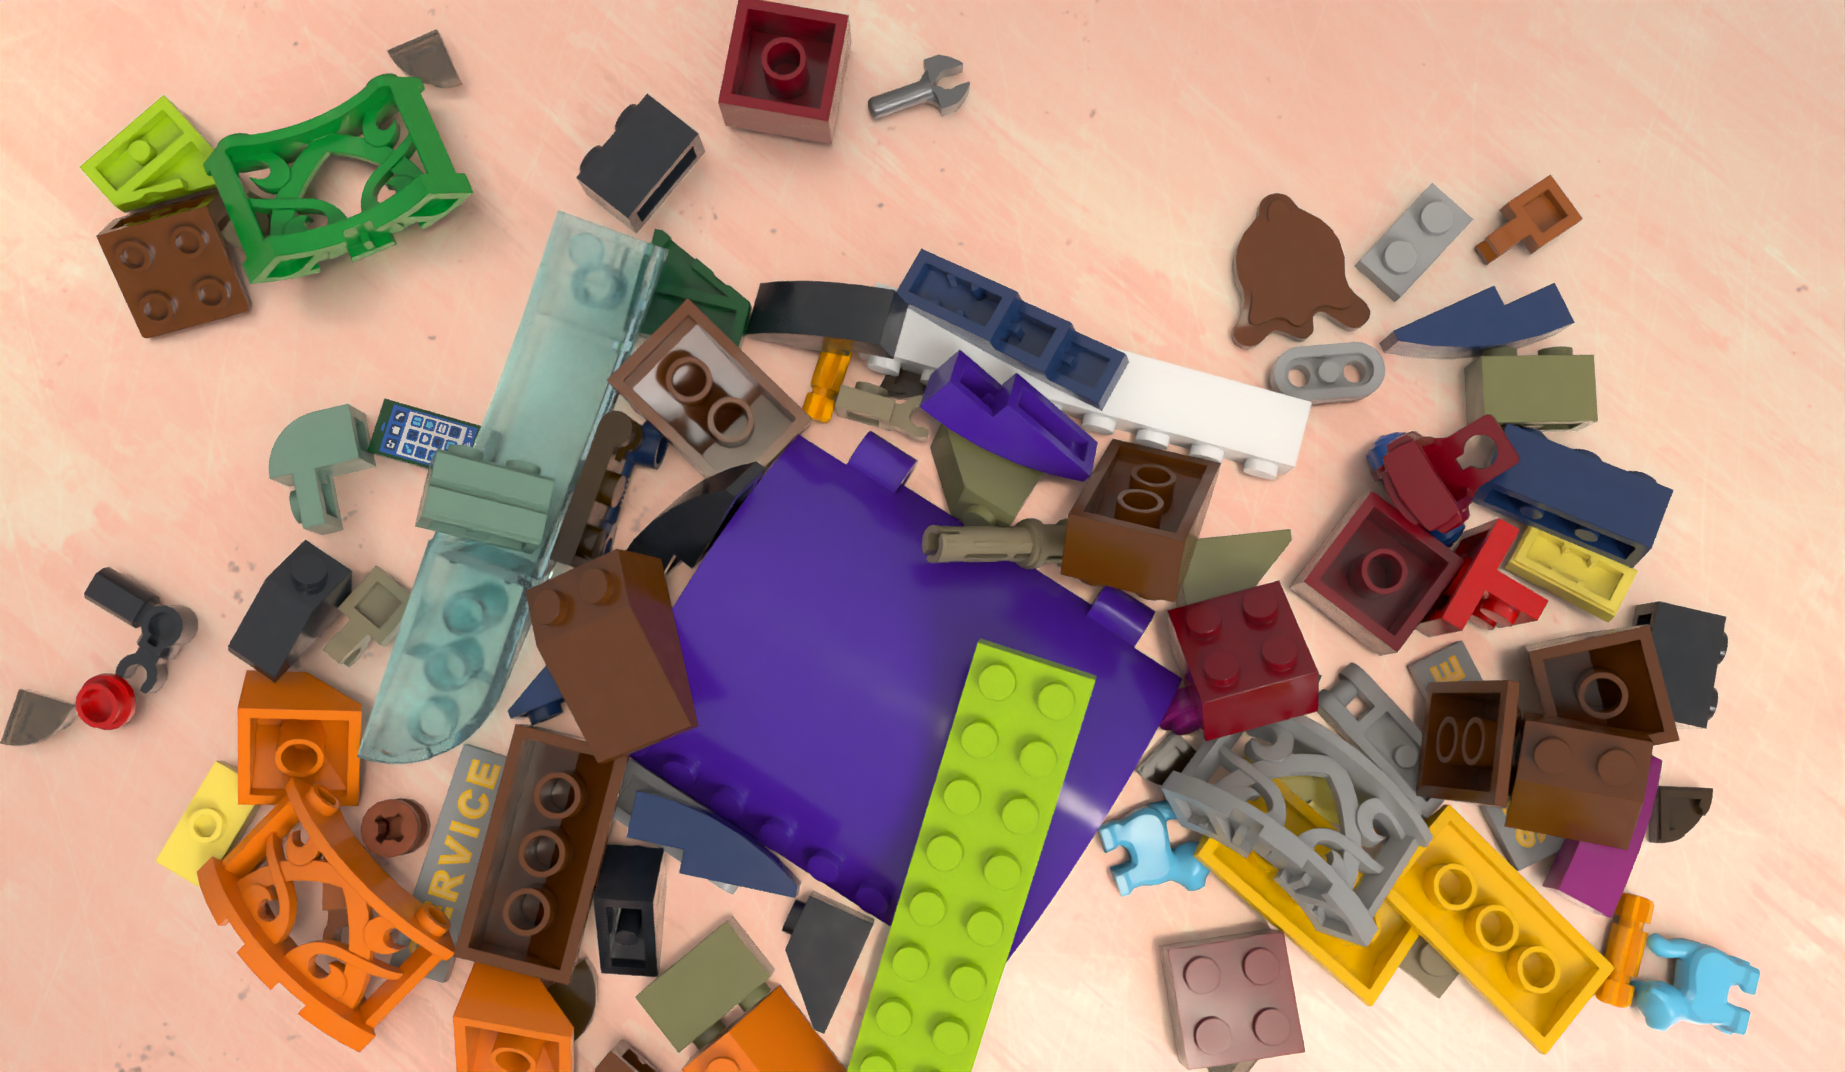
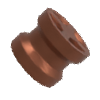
(407, 826)

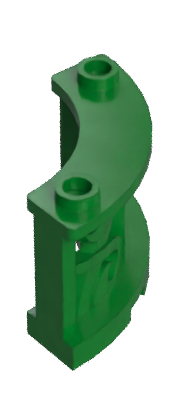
(292, 247)

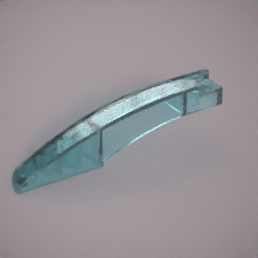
(468, 595)

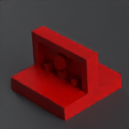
(1479, 589)

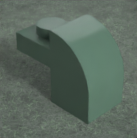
(314, 452)

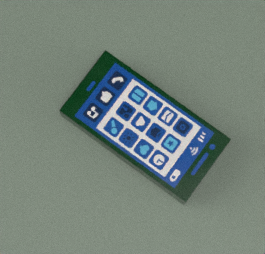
(415, 434)

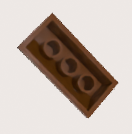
(541, 855)

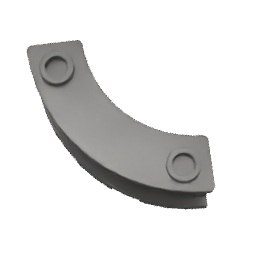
(1362, 799)

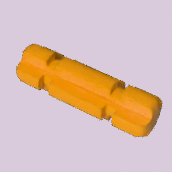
(826, 384)
(1625, 949)

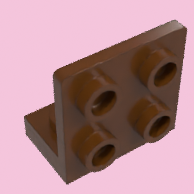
(174, 265)

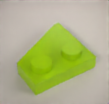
(152, 160)

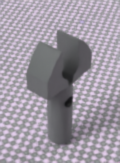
(925, 90)

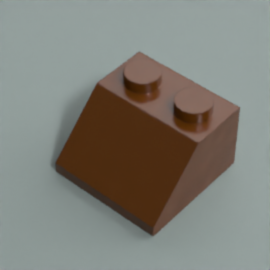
(1605, 681)
(1578, 780)

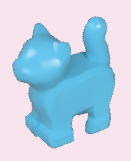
(1150, 856)
(1699, 987)

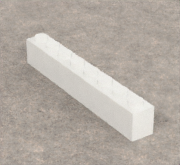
(1151, 400)

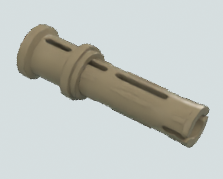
(1026, 543)

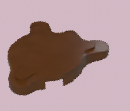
(1288, 273)

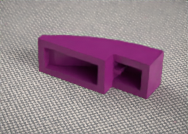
(1598, 874)

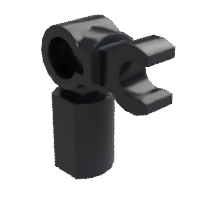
(162, 627)

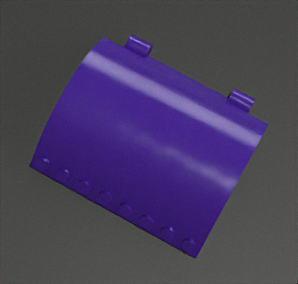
(839, 662)

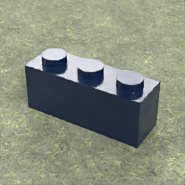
(1577, 497)

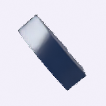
(1482, 324)
(710, 844)

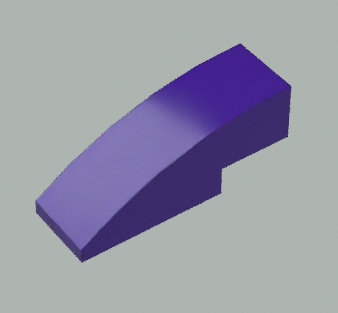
(1008, 419)

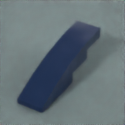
(1012, 329)

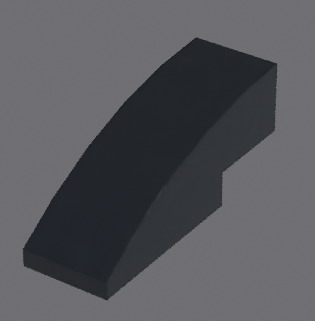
(828, 317)
(697, 518)

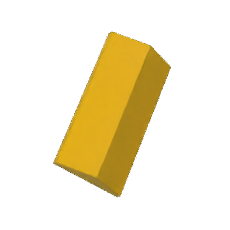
(1497, 931)
(1358, 968)

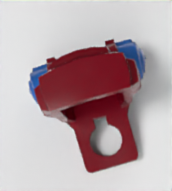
(1428, 480)

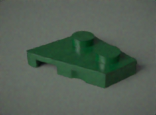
(692, 280)

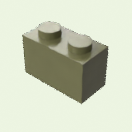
(1533, 390)
(706, 985)

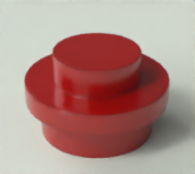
(106, 702)

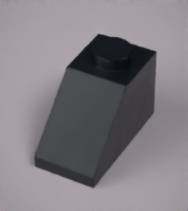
(291, 610)
(630, 910)
(824, 952)

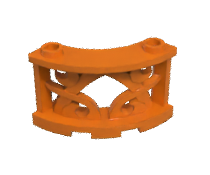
(239, 896)

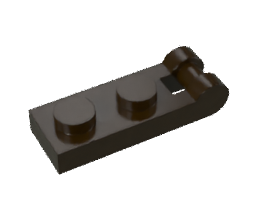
(597, 489)

